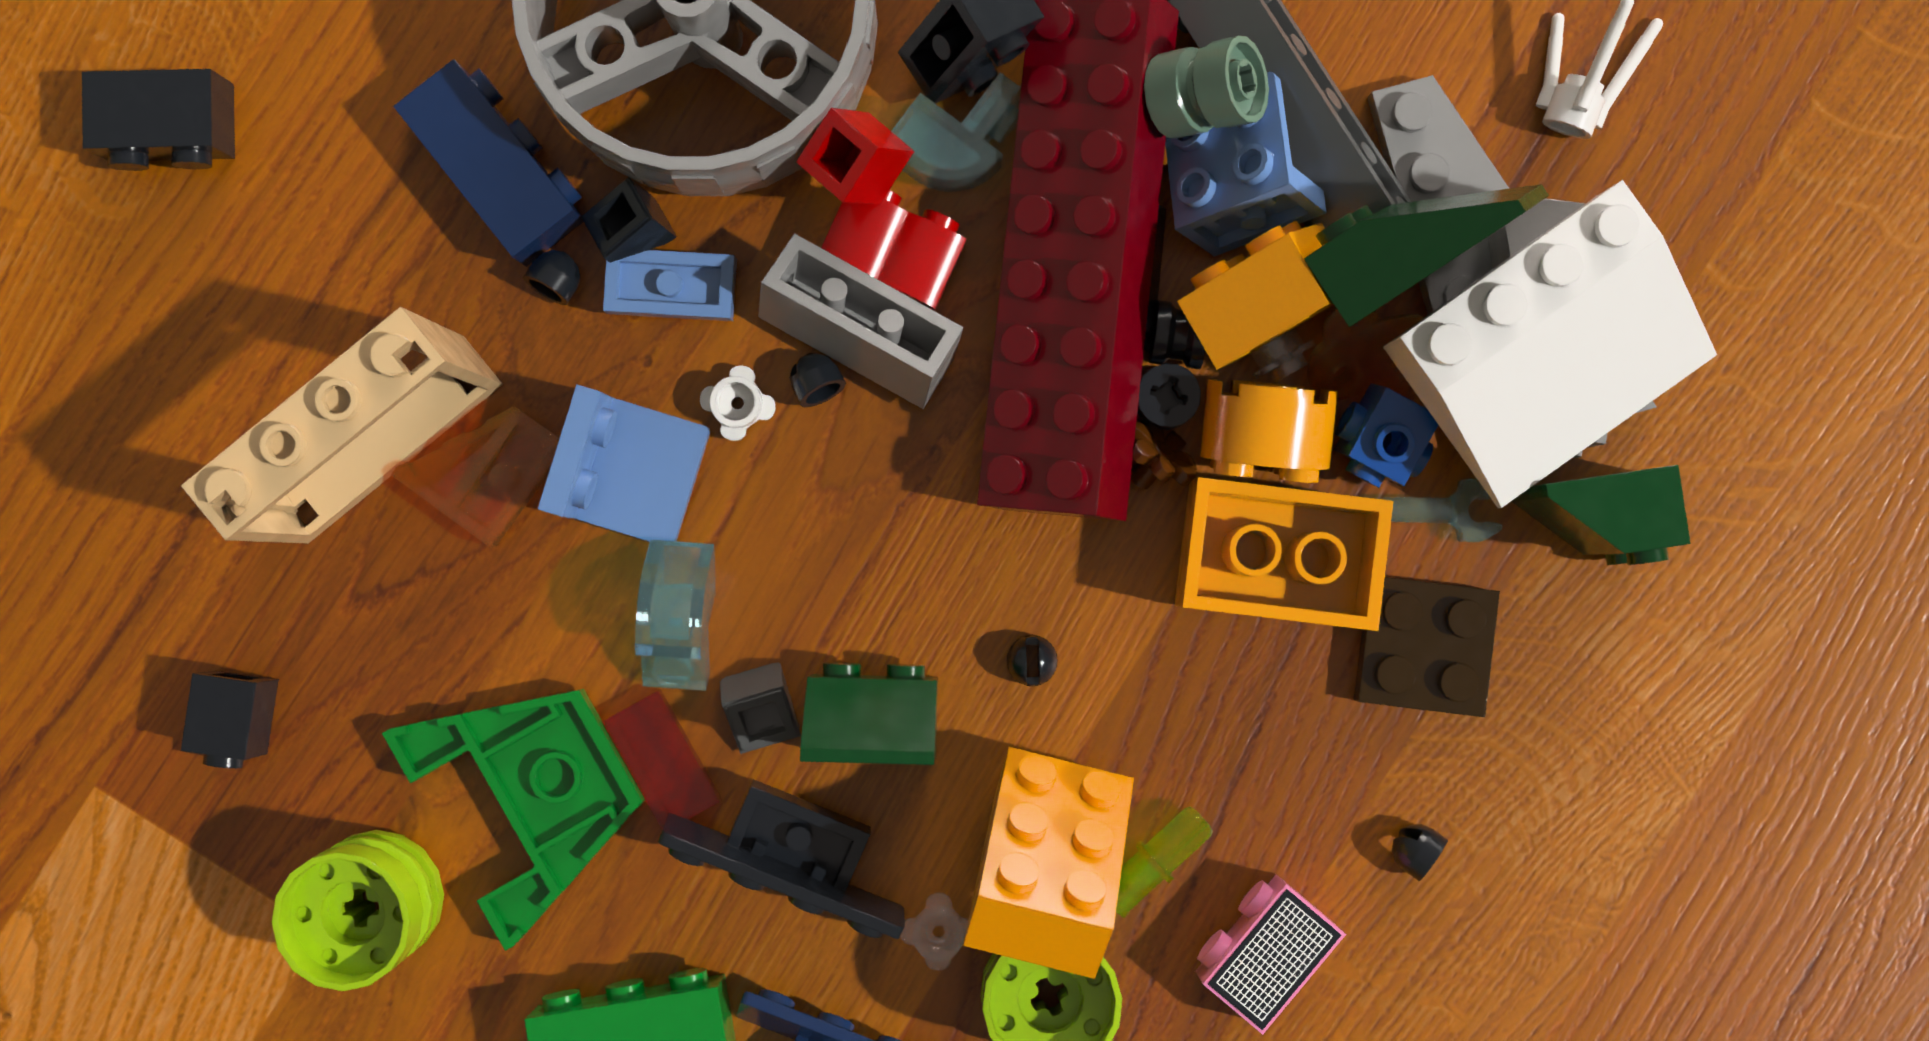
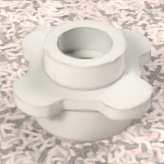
(719, 402)

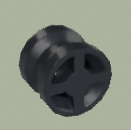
(1175, 338)
(1155, 404)

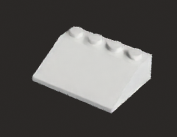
(1556, 344)

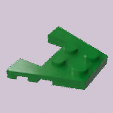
(552, 779)

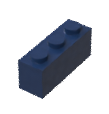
(492, 161)

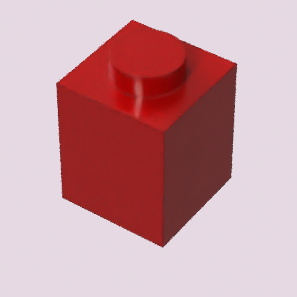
(855, 156)

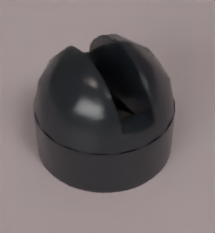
(554, 276)
(815, 379)
(1017, 660)
(1417, 849)

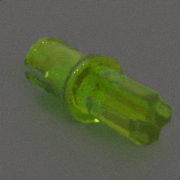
(1160, 857)

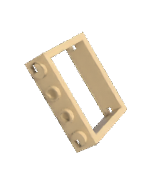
(342, 432)

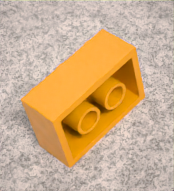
(1284, 553)
(1051, 863)

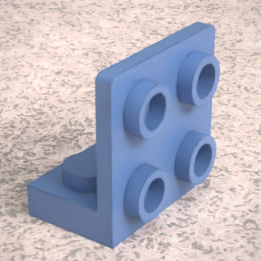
(1239, 181)
(624, 467)

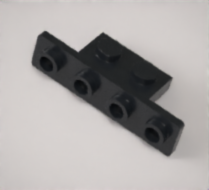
(794, 851)

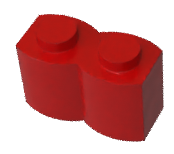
(898, 246)

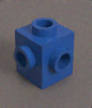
(1388, 416)

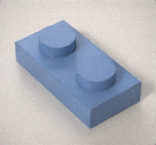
(672, 285)

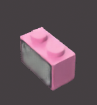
(1267, 952)

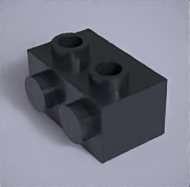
(966, 43)

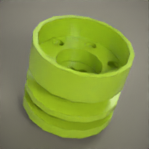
(336, 934)
(1086, 1009)

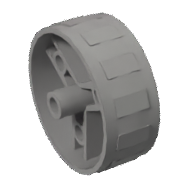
(710, 37)

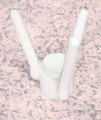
(1577, 104)

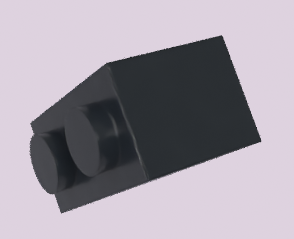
(158, 117)

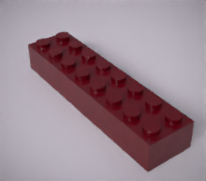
(1076, 262)

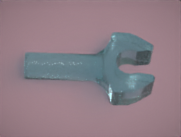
(1447, 510)

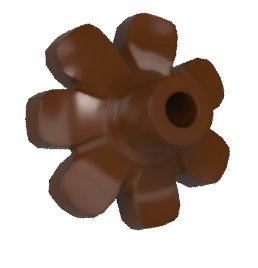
(1160, 457)

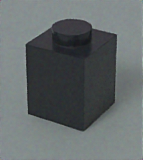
(229, 717)

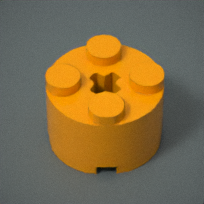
(1268, 428)

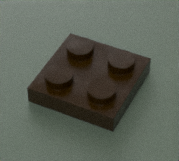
(1429, 648)

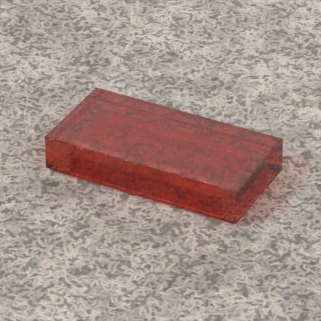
(662, 759)

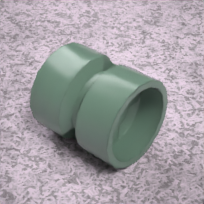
(1206, 87)

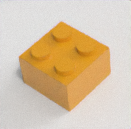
(1256, 297)

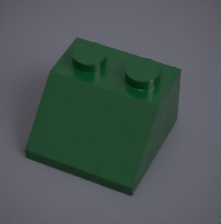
(1617, 515)
(870, 716)

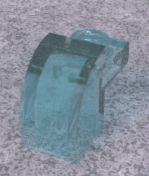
(958, 154)
(675, 614)

